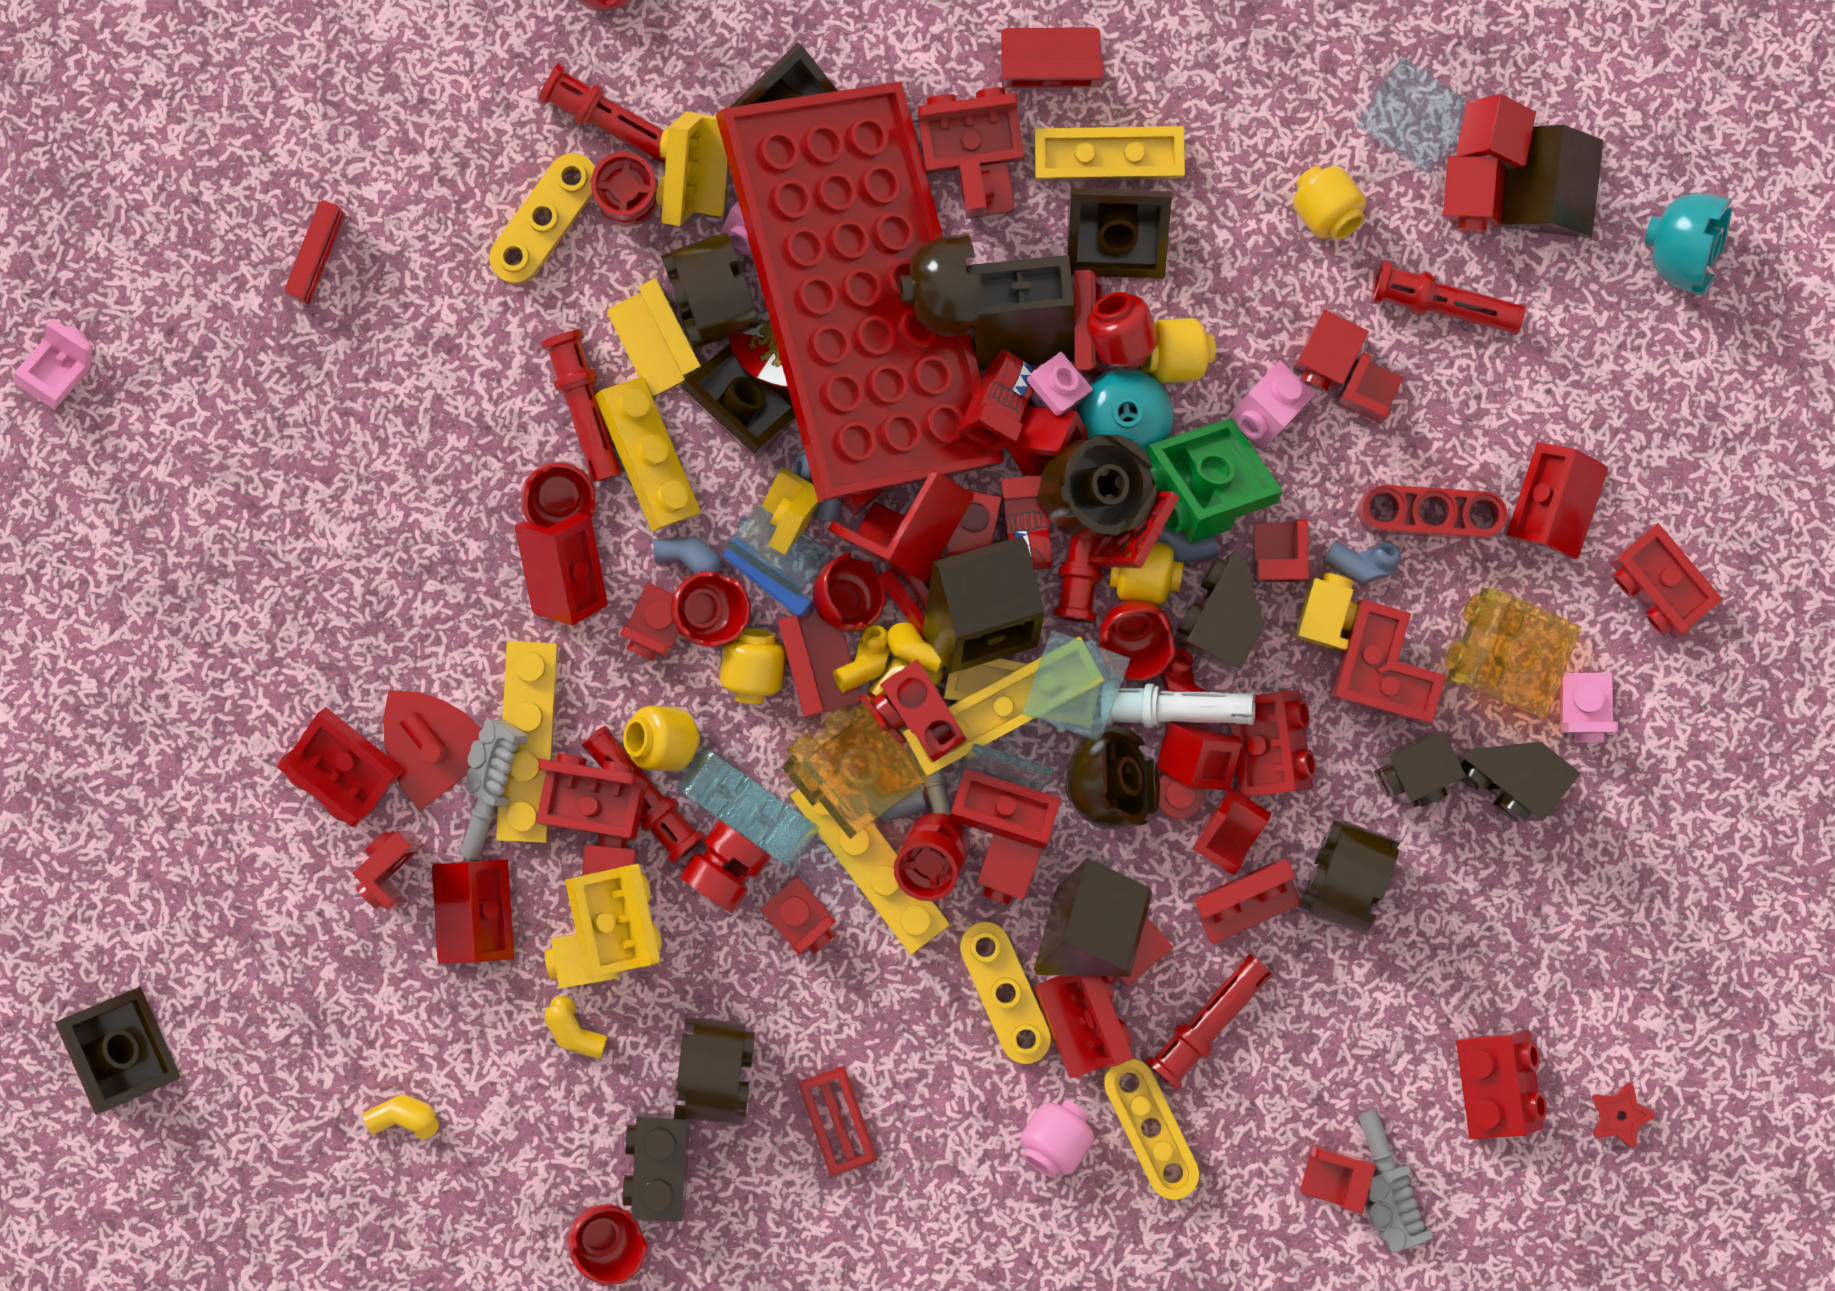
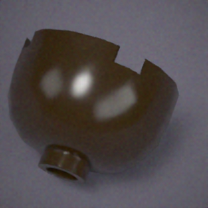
(943, 287)
(1113, 781)

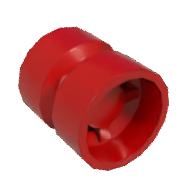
(625, 188)
(931, 857)
(723, 884)

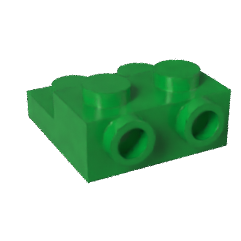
(1213, 476)

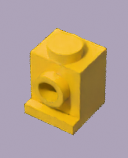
(1327, 612)

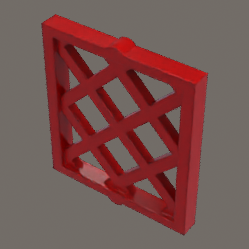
(1155, 526)

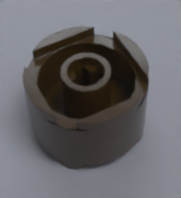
(710, 290)
(1098, 487)
(1350, 876)
(712, 1070)

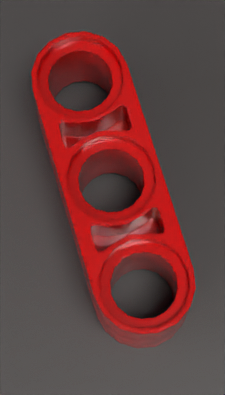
(1455, 506)

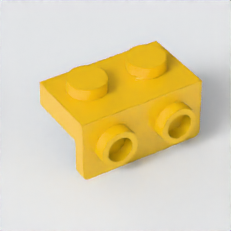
(694, 169)
(613, 920)

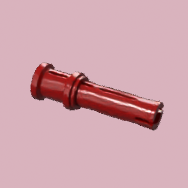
(591, 106)
(1505, 314)
(576, 383)
(1078, 583)
(658, 812)
(1193, 1039)

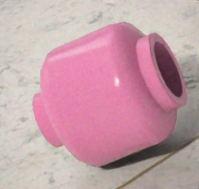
(1057, 1138)

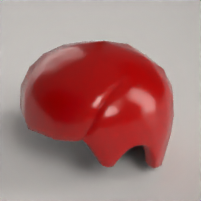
(556, 493)
(848, 594)
(710, 609)
(1142, 634)
(606, 1244)

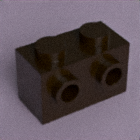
(1419, 770)
(659, 1168)

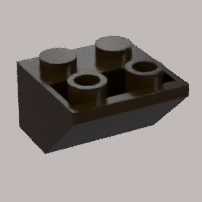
(1025, 310)
(983, 605)
(1228, 617)
(1522, 776)

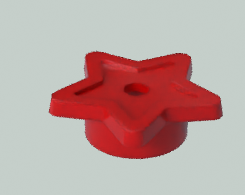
(885, 714)
(1609, 1106)

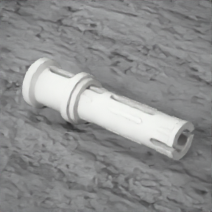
(1156, 706)

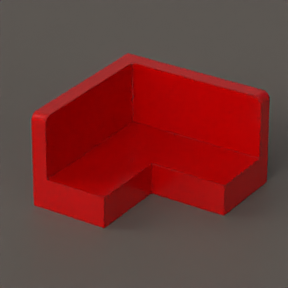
(916, 539)
(1371, 673)

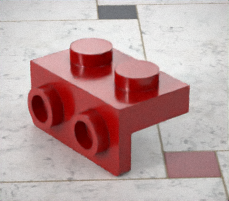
(970, 129)
(1664, 582)
(339, 768)
(591, 798)
(386, 857)
(1084, 1023)
(1501, 1085)

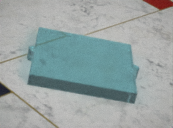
(1414, 114)
(789, 570)
(1075, 685)
(1005, 767)

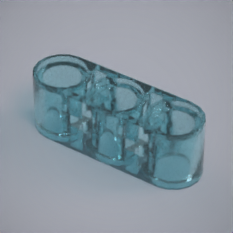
(747, 807)

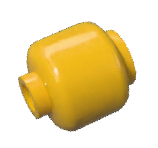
(1329, 202)
(1181, 351)
(1152, 581)
(753, 666)
(661, 738)

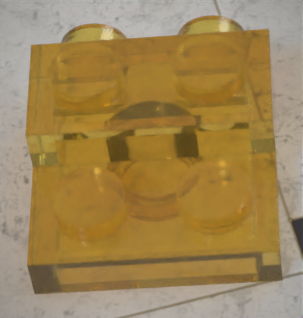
(1512, 651)
(853, 769)

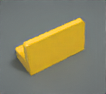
(654, 338)

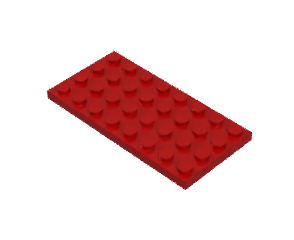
(832, 223)

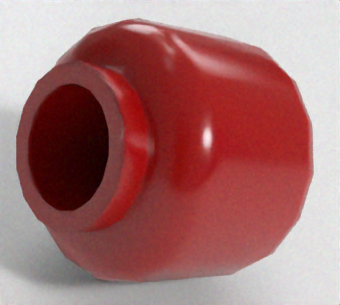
(1122, 330)

